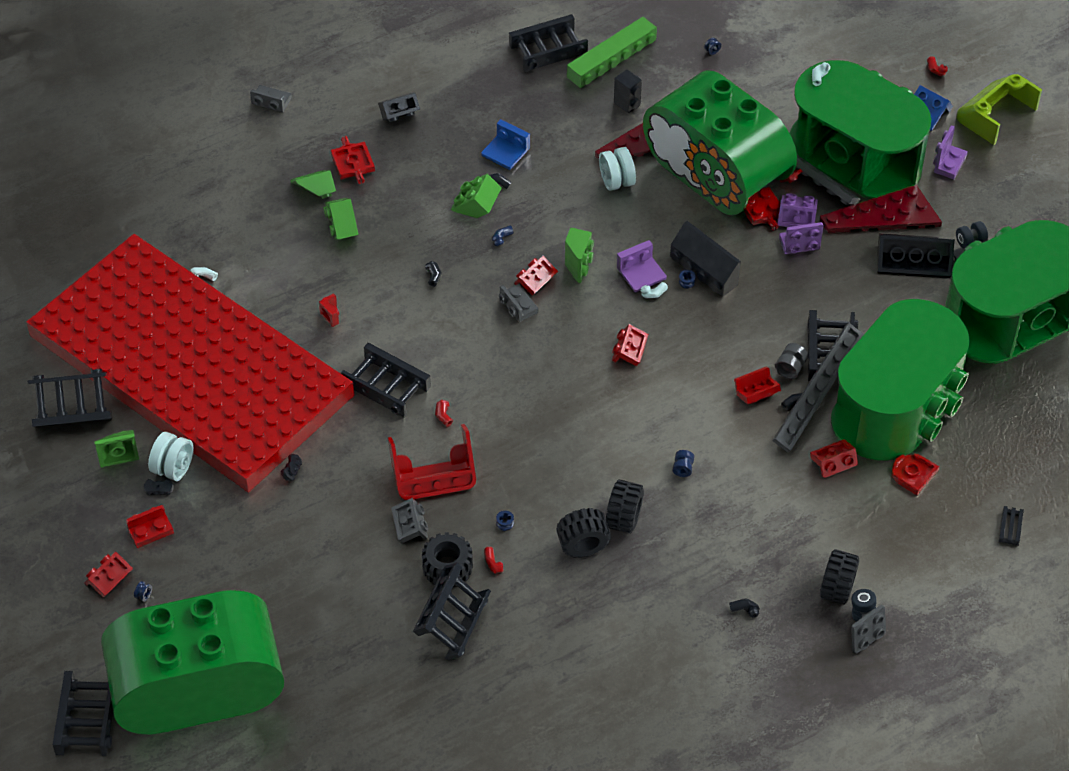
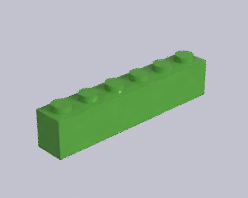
(611, 52)

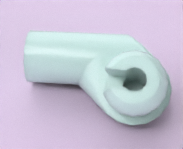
(818, 72)
(203, 271)
(647, 292)

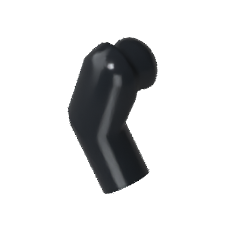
(790, 401)

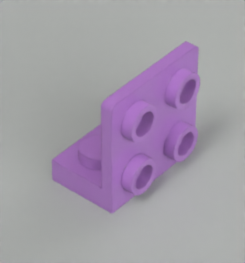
(948, 157)
(797, 210)
(802, 238)
(639, 266)

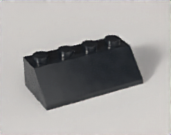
(915, 254)
(706, 259)

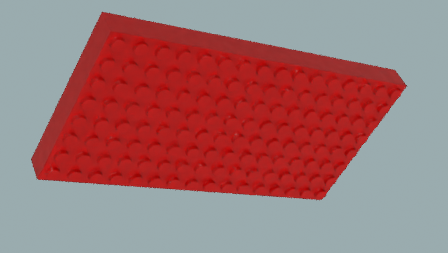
(192, 361)

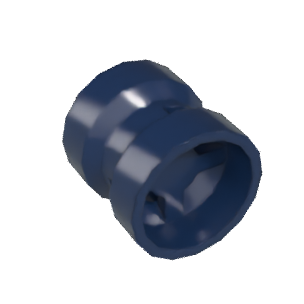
(683, 463)

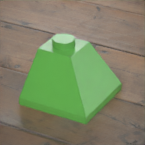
(317, 183)
(117, 448)

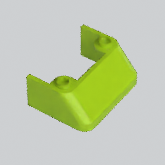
(976, 111)

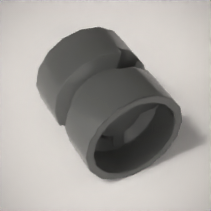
(791, 361)

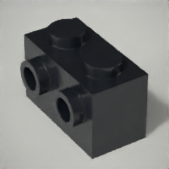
(627, 91)
(399, 106)

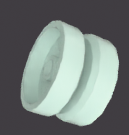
(617, 168)
(170, 456)

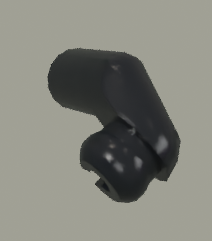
(499, 179)
(436, 273)
(746, 604)

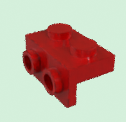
(756, 385)

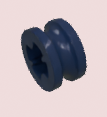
(712, 46)
(687, 274)
(505, 515)
(143, 591)

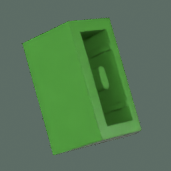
(476, 197)
(578, 252)

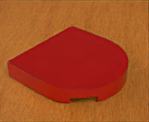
(913, 472)

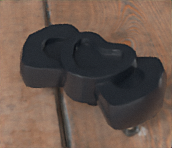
(291, 467)
(158, 487)

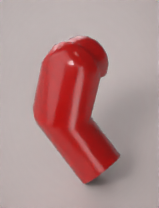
(934, 68)
(440, 412)
(490, 560)

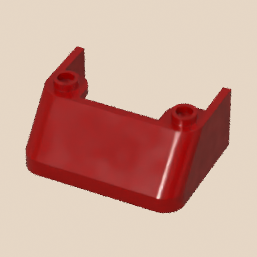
(435, 478)

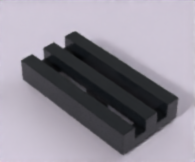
(1013, 512)

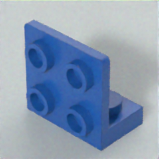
(935, 104)
(508, 145)

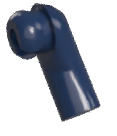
(500, 233)

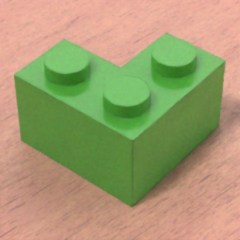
(342, 217)

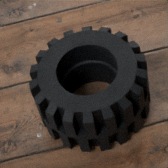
(624, 506)
(583, 532)
(442, 547)
(839, 576)

